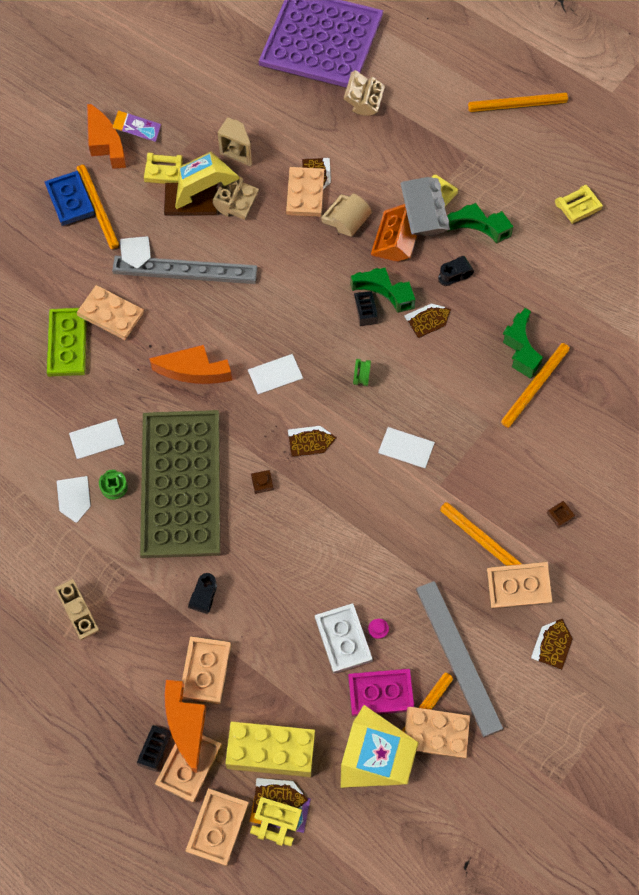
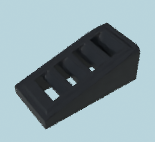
(366, 319)
(154, 766)

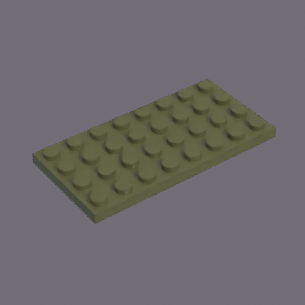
(180, 484)

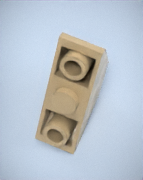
(77, 609)

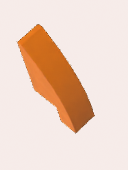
(104, 138)
(191, 367)
(185, 723)

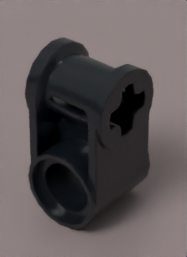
(455, 271)
(202, 597)

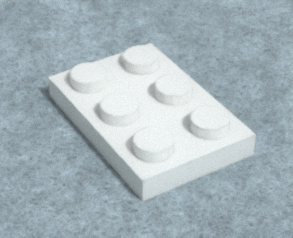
(343, 638)

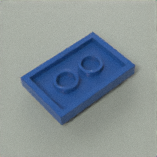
(69, 198)

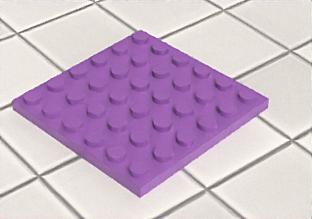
(321, 39)

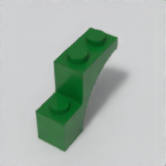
(471, 217)
(378, 281)
(525, 358)

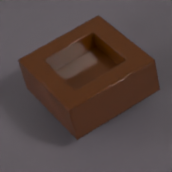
(262, 481)
(560, 514)

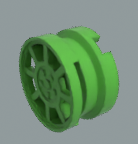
(364, 371)
(113, 484)

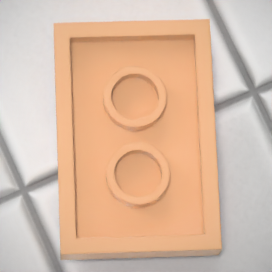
(305, 191)
(110, 312)
(519, 585)
(205, 669)
(438, 731)
(180, 779)
(217, 827)

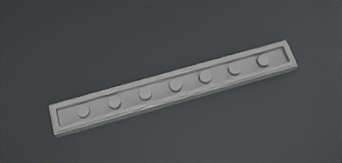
(189, 270)
(459, 659)

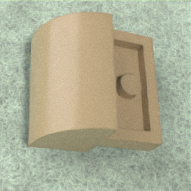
(364, 94)
(235, 198)
(347, 214)

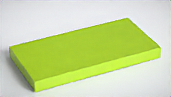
(66, 343)

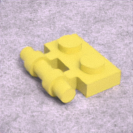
(279, 815)

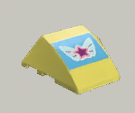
(200, 175)
(376, 753)

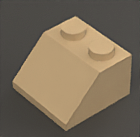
(234, 141)

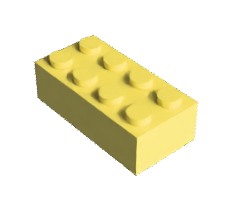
(270, 749)

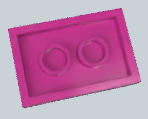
(381, 691)

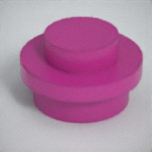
(378, 628)

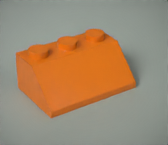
(394, 236)

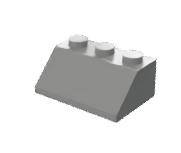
(425, 206)

